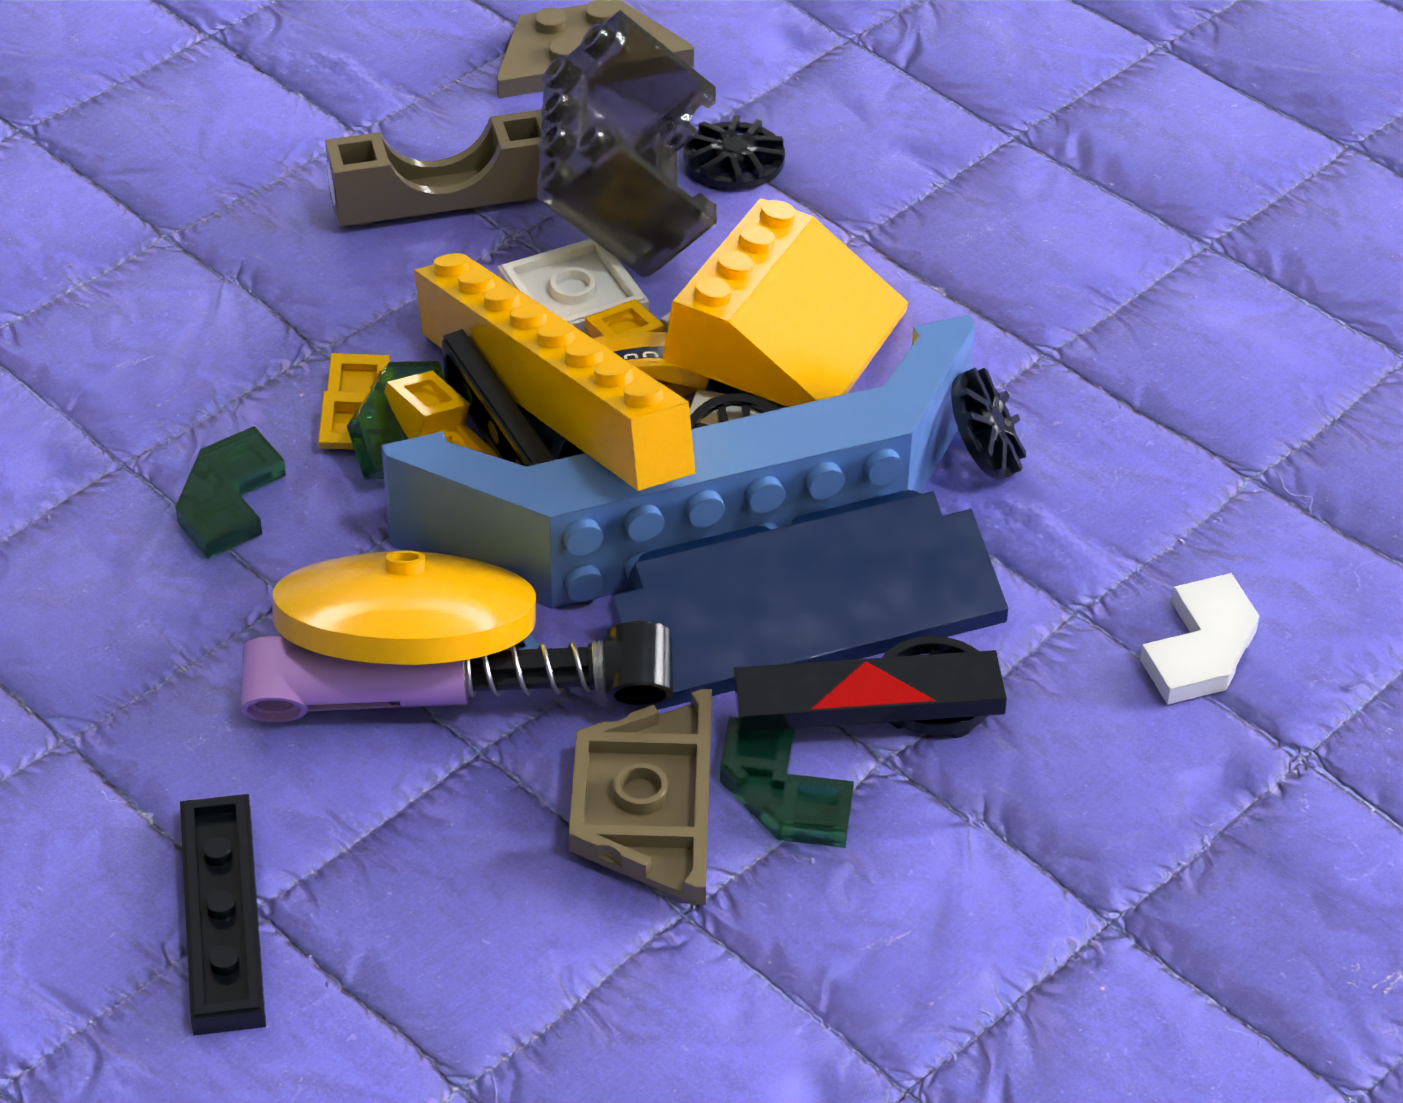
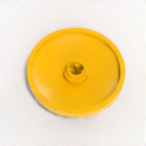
(404, 608)

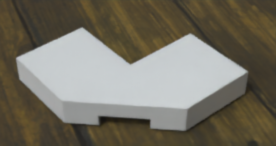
(1207, 657)

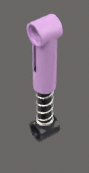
(288, 681)

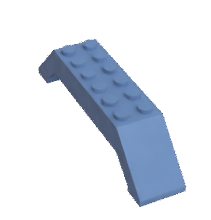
(583, 528)

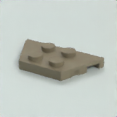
(557, 32)
(646, 796)

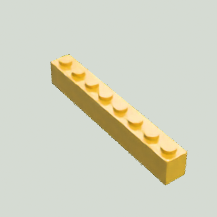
(561, 373)

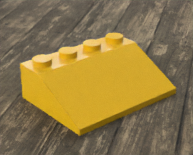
(782, 310)

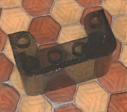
(613, 140)

